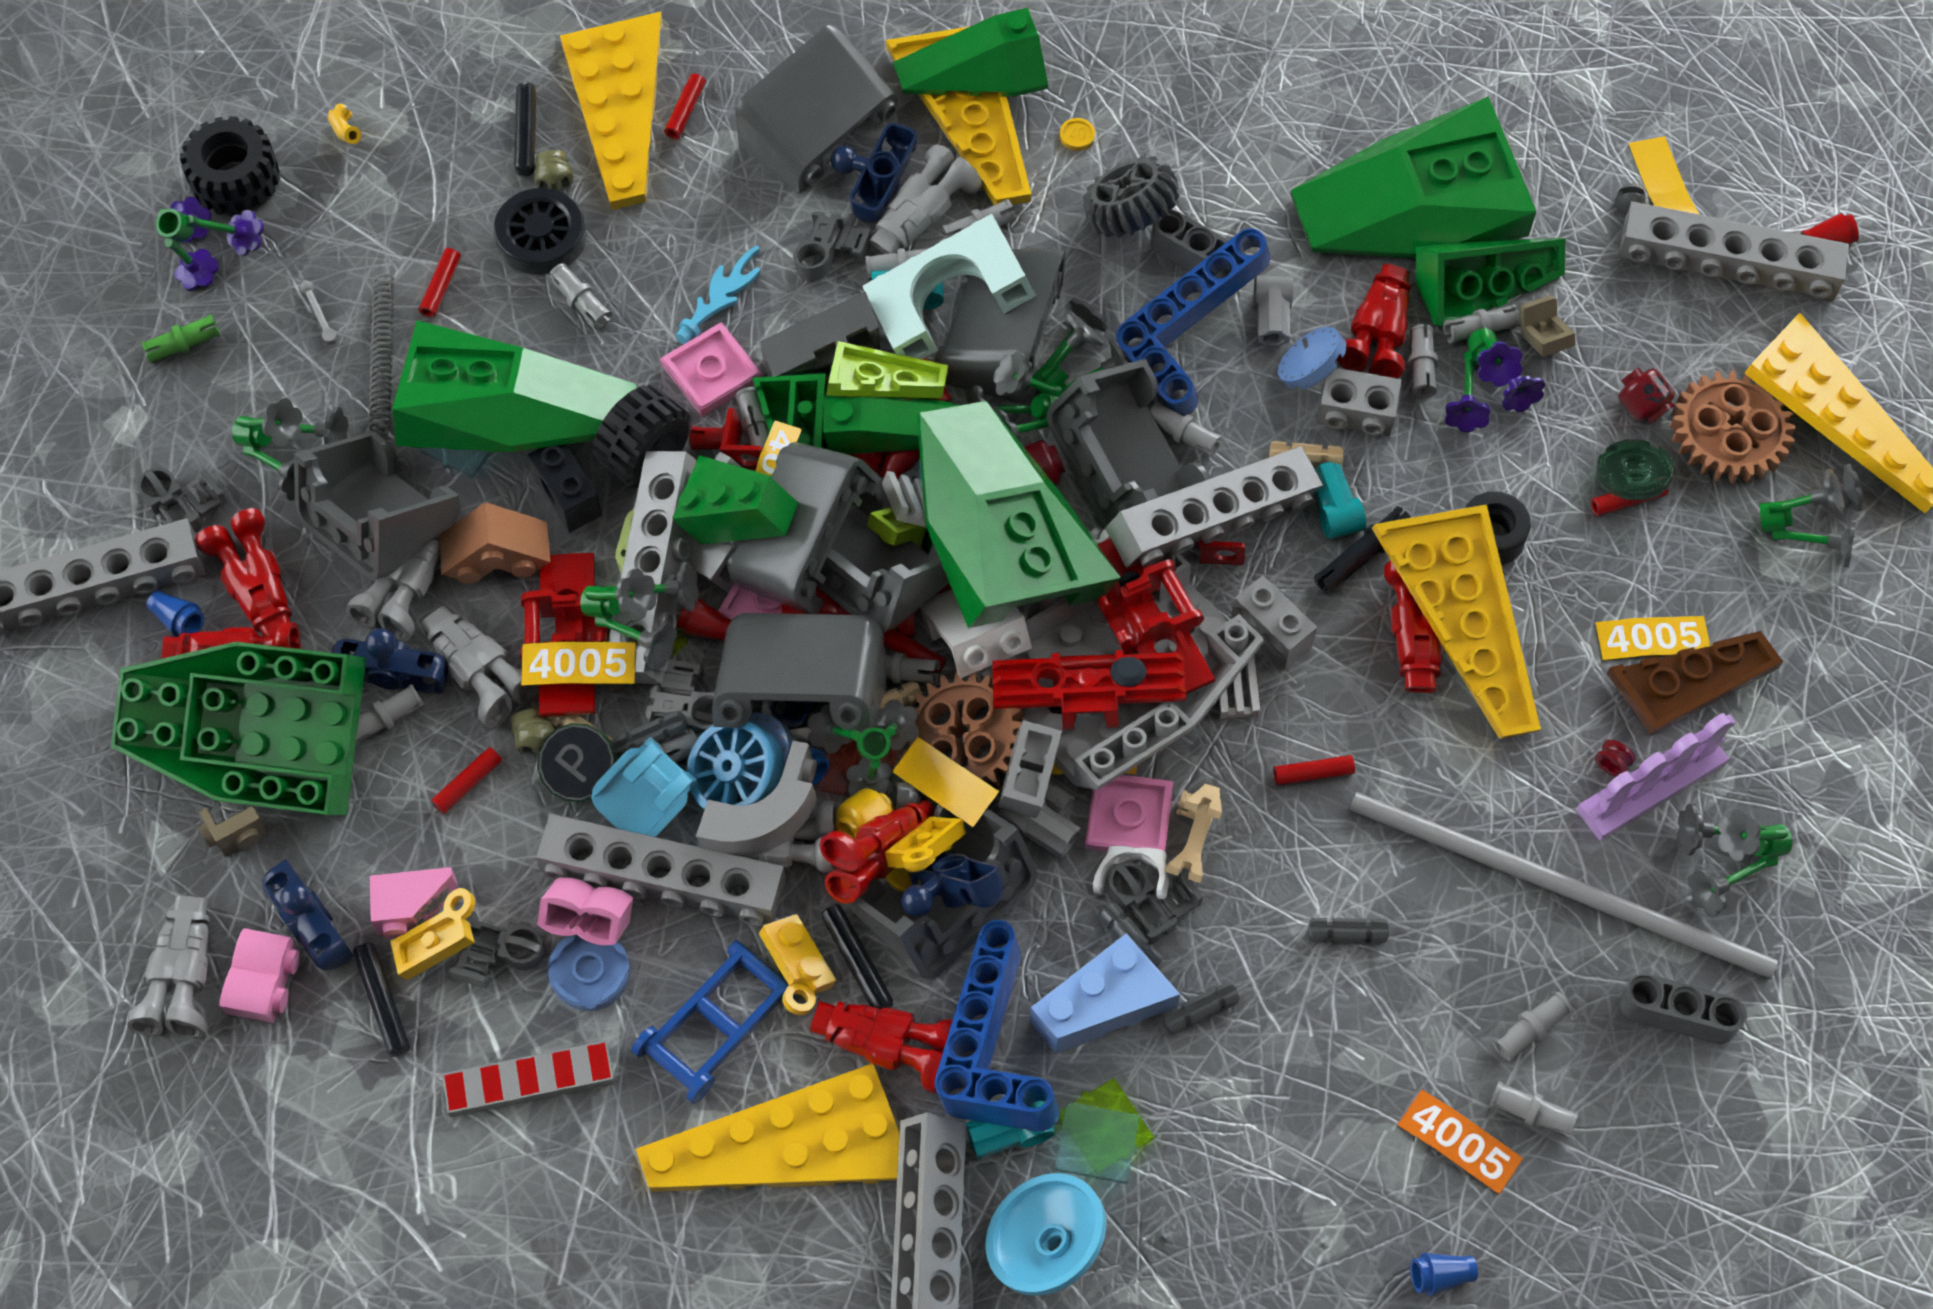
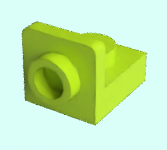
(894, 531)

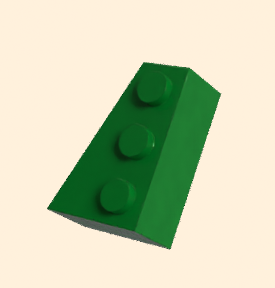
(795, 402)
(732, 504)

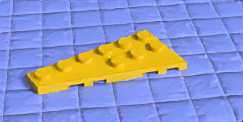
(616, 92)
(976, 127)
(1824, 393)
(1461, 589)
(804, 1138)

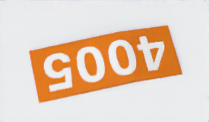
(1460, 1141)

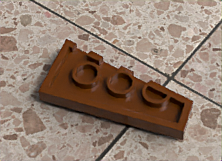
(1684, 683)

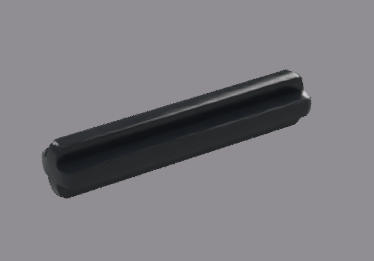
(525, 129)
(856, 957)
(381, 999)

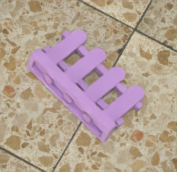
(1657, 779)

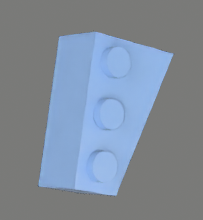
(1102, 996)

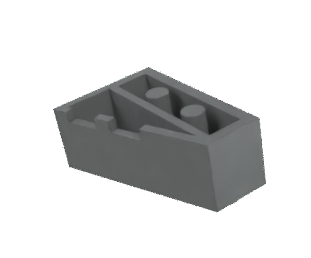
(813, 342)

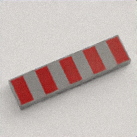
(528, 1078)

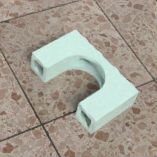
(974, 251)

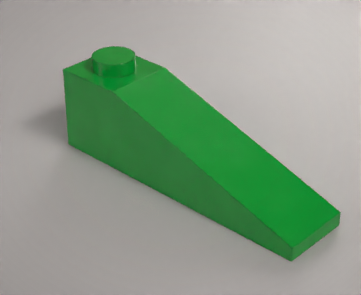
(986, 57)
(1484, 274)
(874, 423)

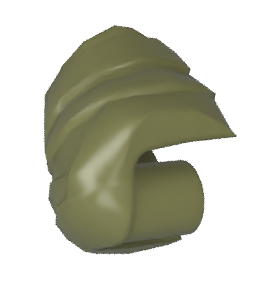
(552, 167)
(530, 729)

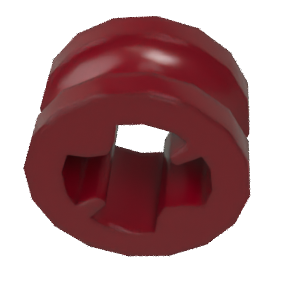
(1614, 757)

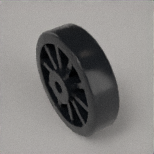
(539, 230)

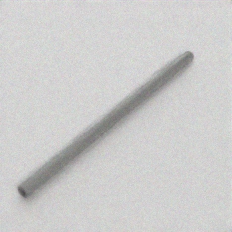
(1564, 885)

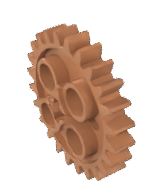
(1732, 427)
(997, 728)

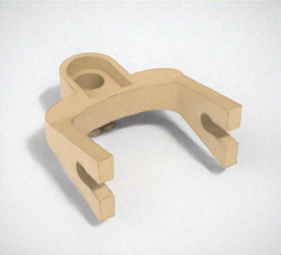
(1202, 808)

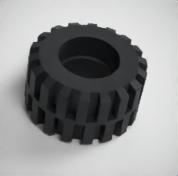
(226, 143)
(638, 424)

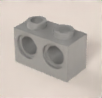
(1360, 393)
(1281, 624)
(1029, 769)

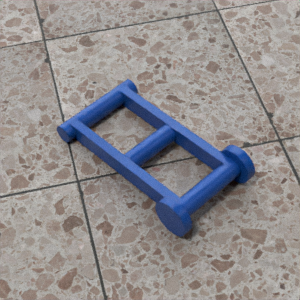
(700, 1083)

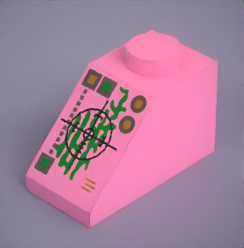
(408, 898)

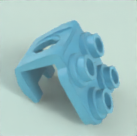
(642, 790)

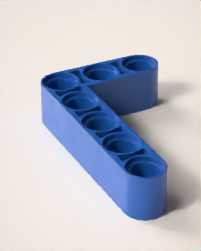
(1188, 313)
(981, 1036)

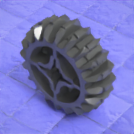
(1131, 196)

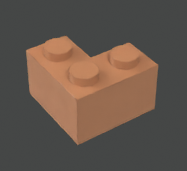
(493, 540)

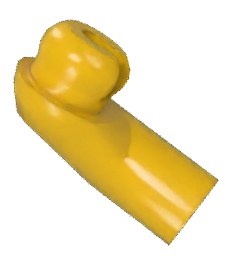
(338, 121)

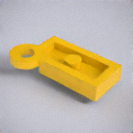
(925, 843)
(436, 937)
(798, 962)

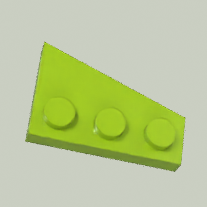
(883, 374)

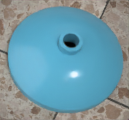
(1036, 1220)

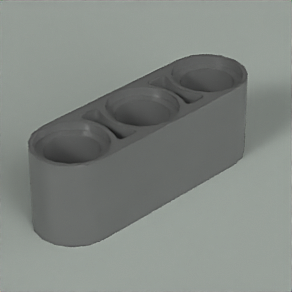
(1182, 241)
(1701, 1003)

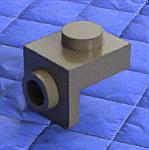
(1544, 328)
(234, 833)

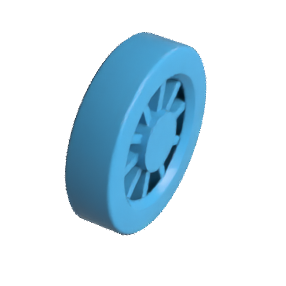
(735, 764)

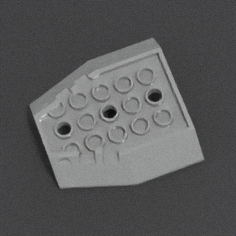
(1098, 754)

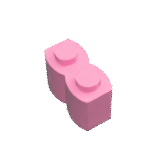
(590, 912)
(259, 976)

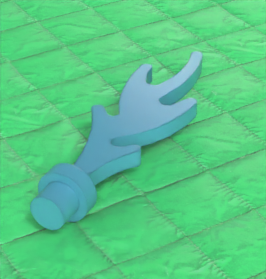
(719, 294)

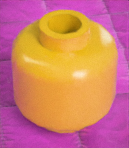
(860, 809)

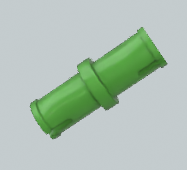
(181, 339)

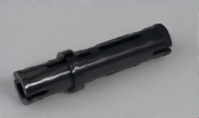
(1354, 556)

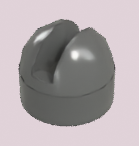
(1629, 193)
(905, 793)

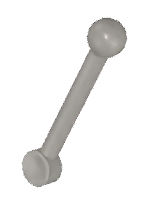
(328, 335)

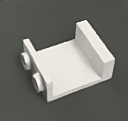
(975, 646)

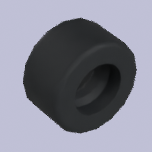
(1511, 515)

